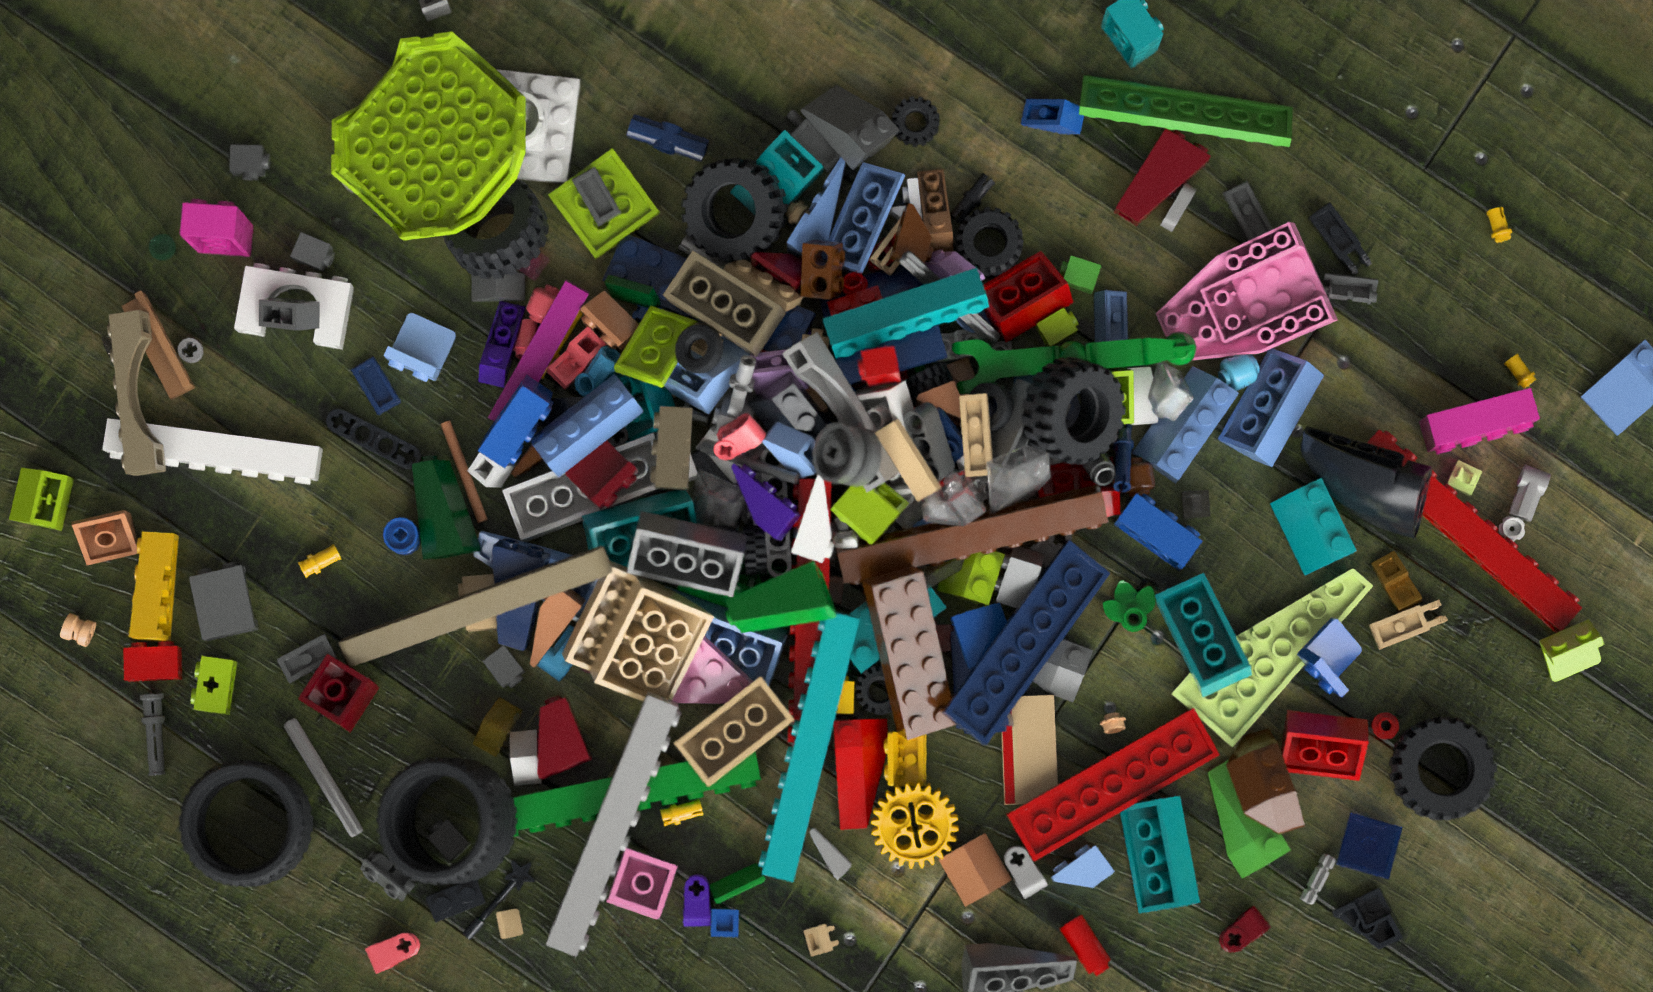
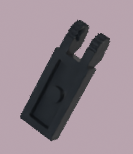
(1338, 237)

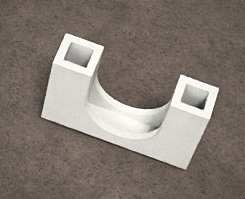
(333, 295)

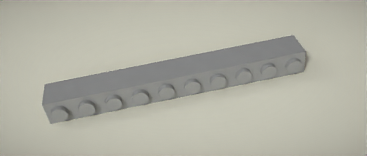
(612, 824)

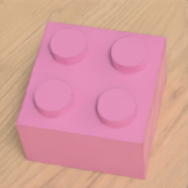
(641, 884)

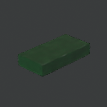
(632, 291)

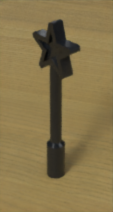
(517, 878)

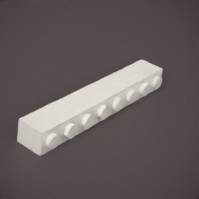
(228, 452)

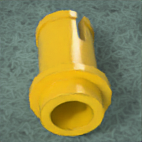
(1499, 225)
(1520, 371)

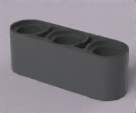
(928, 435)

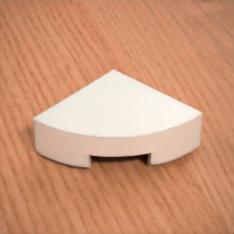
(846, 539)

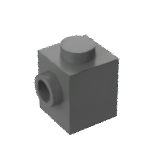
(249, 161)

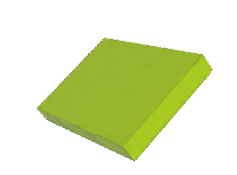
(652, 347)

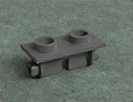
(1350, 287)
(378, 871)

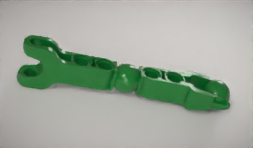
(1177, 348)

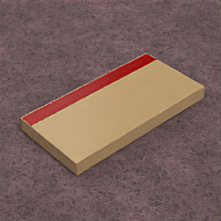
(1029, 750)

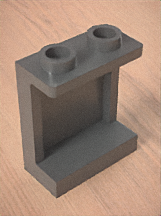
(222, 602)

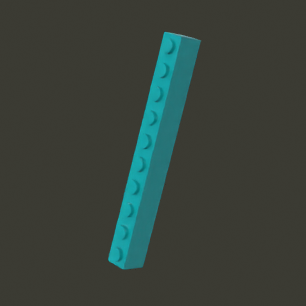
(810, 746)

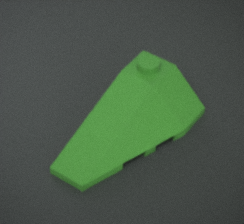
(1246, 841)

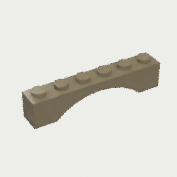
(130, 338)

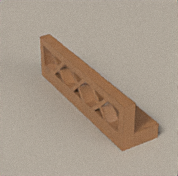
(162, 352)

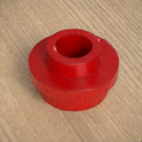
(854, 283)
(1376, 725)

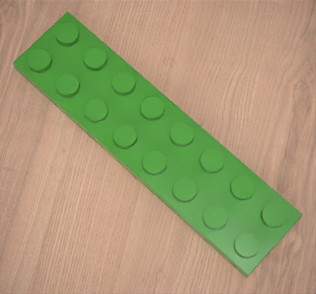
(1186, 111)

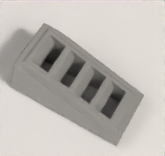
(834, 859)

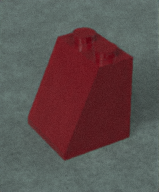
(560, 739)

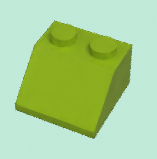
(976, 579)

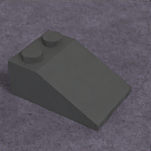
(850, 125)

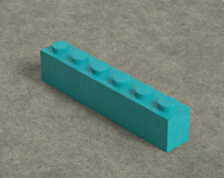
(906, 313)

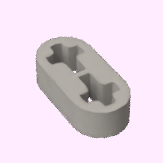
(1178, 207)

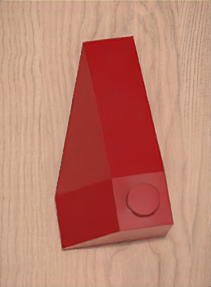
(858, 768)

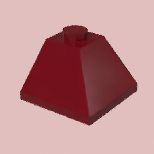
(783, 267)

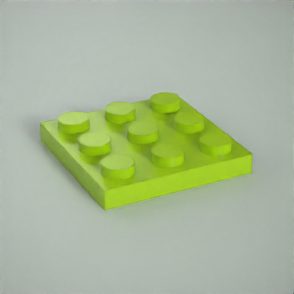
(628, 195)

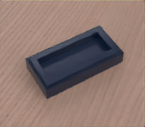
(376, 385)

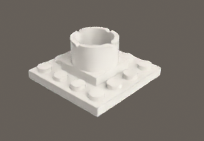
(549, 124)

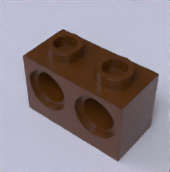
(815, 267)

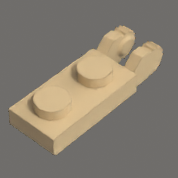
(1404, 625)

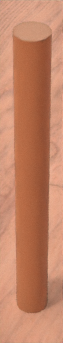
(463, 471)

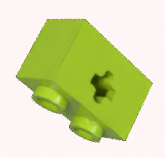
(224, 673)

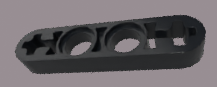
(374, 438)

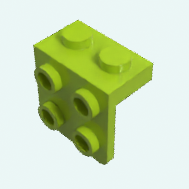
(1571, 650)

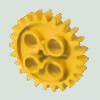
(891, 828)

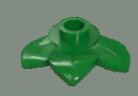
(1130, 602)

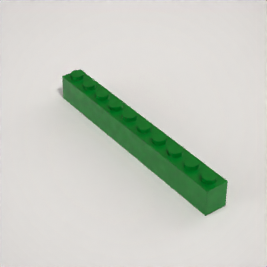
(585, 799)

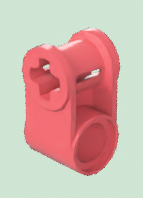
(738, 437)
(389, 953)

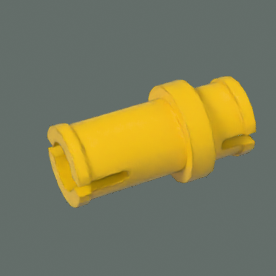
(315, 563)
(681, 812)

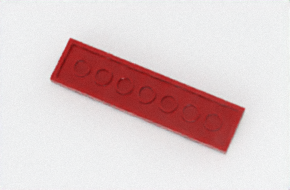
(1113, 784)

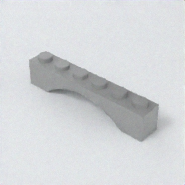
(817, 368)

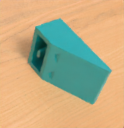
(790, 164)

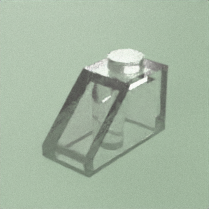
(1169, 392)

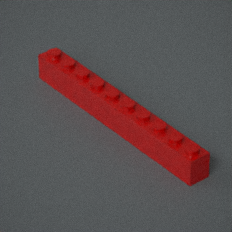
(1490, 550)
(804, 633)

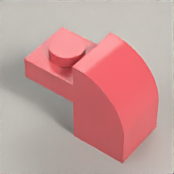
(576, 357)

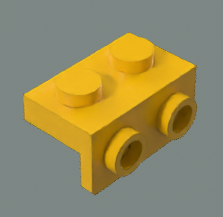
(905, 760)

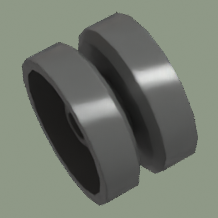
(847, 454)

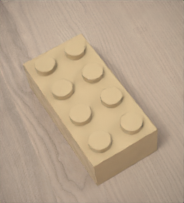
(734, 731)

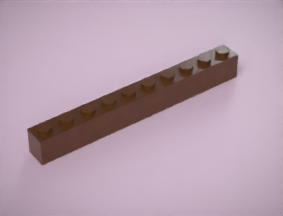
(1009, 527)

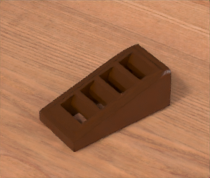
(527, 462)

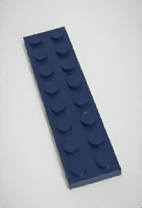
(657, 267)
(1026, 642)

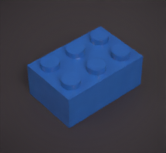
(516, 422)
(1159, 531)

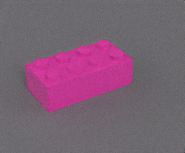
(216, 228)
(1478, 420)

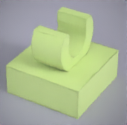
(1464, 478)

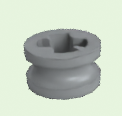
(183, 345)

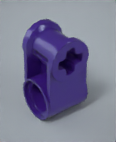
(697, 906)

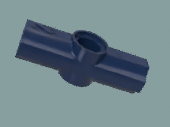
(667, 138)

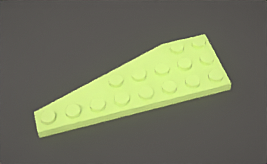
(1273, 657)

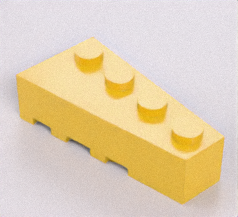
(154, 587)

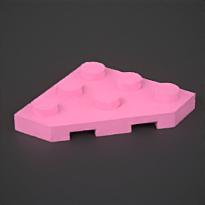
(711, 677)

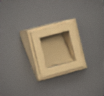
(509, 923)

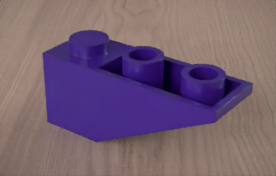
(499, 348)
(766, 508)

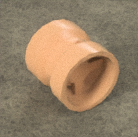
(78, 629)

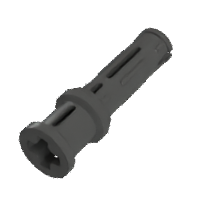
(155, 767)

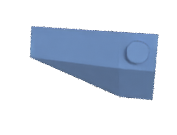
(822, 212)

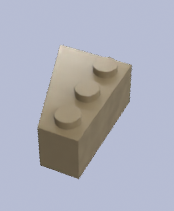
(672, 448)

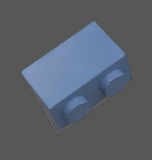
(1624, 390)

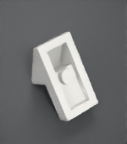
(911, 196)

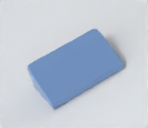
(1110, 316)

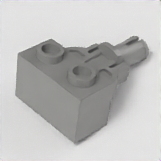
(738, 394)

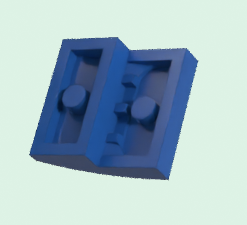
(978, 630)

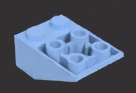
(706, 388)

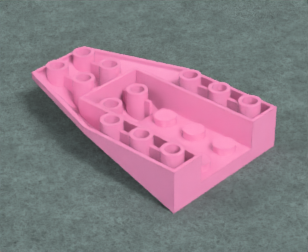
(1251, 298)

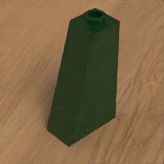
(441, 511)

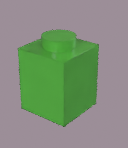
(1080, 274)

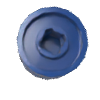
(402, 536)

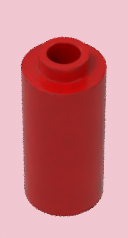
(1086, 945)

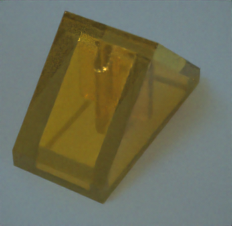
(497, 726)

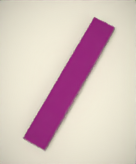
(545, 341)

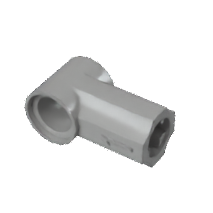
(1531, 486)

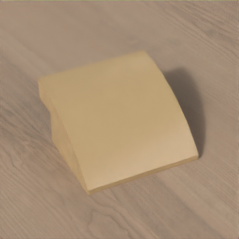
(637, 635)

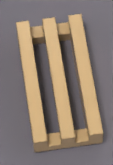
(882, 264)

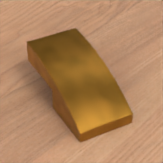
(1396, 582)

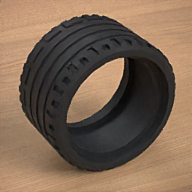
(195, 810)
(398, 829)

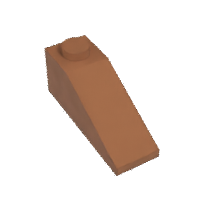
(552, 619)

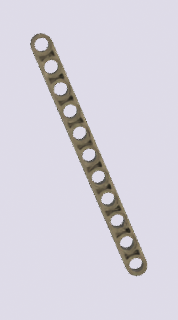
(476, 606)

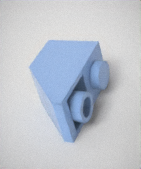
(791, 449)
(1086, 870)

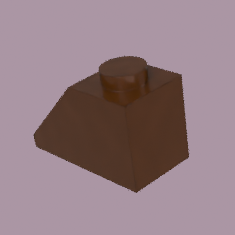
(912, 236)

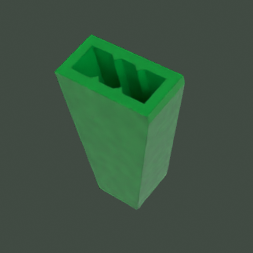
(782, 601)

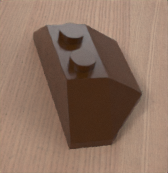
(1264, 783)

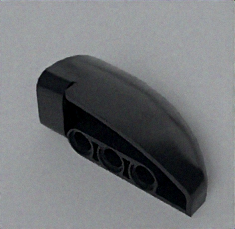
(1369, 480)

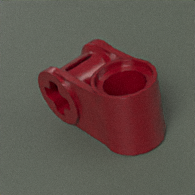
(1247, 927)

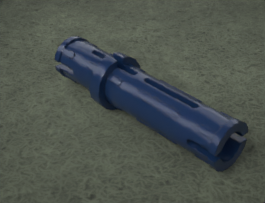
(1123, 447)

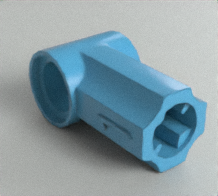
(598, 371)
(553, 660)

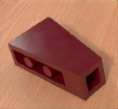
(1161, 175)

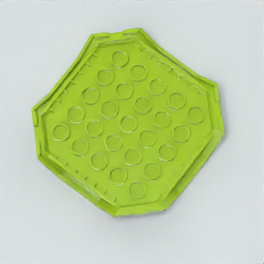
(432, 139)

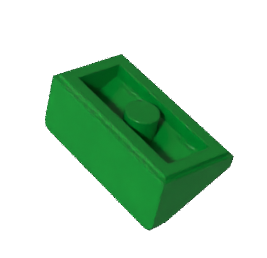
(737, 883)

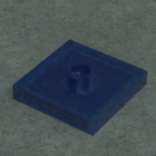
(1369, 846)

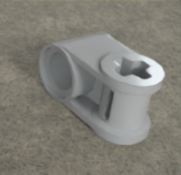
(1026, 875)

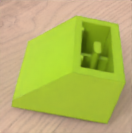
(41, 498)
(870, 511)

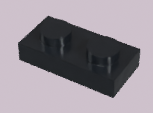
(455, 900)

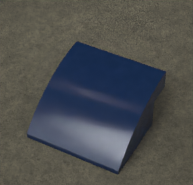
(914, 348)

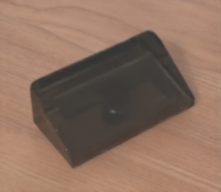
(937, 573)

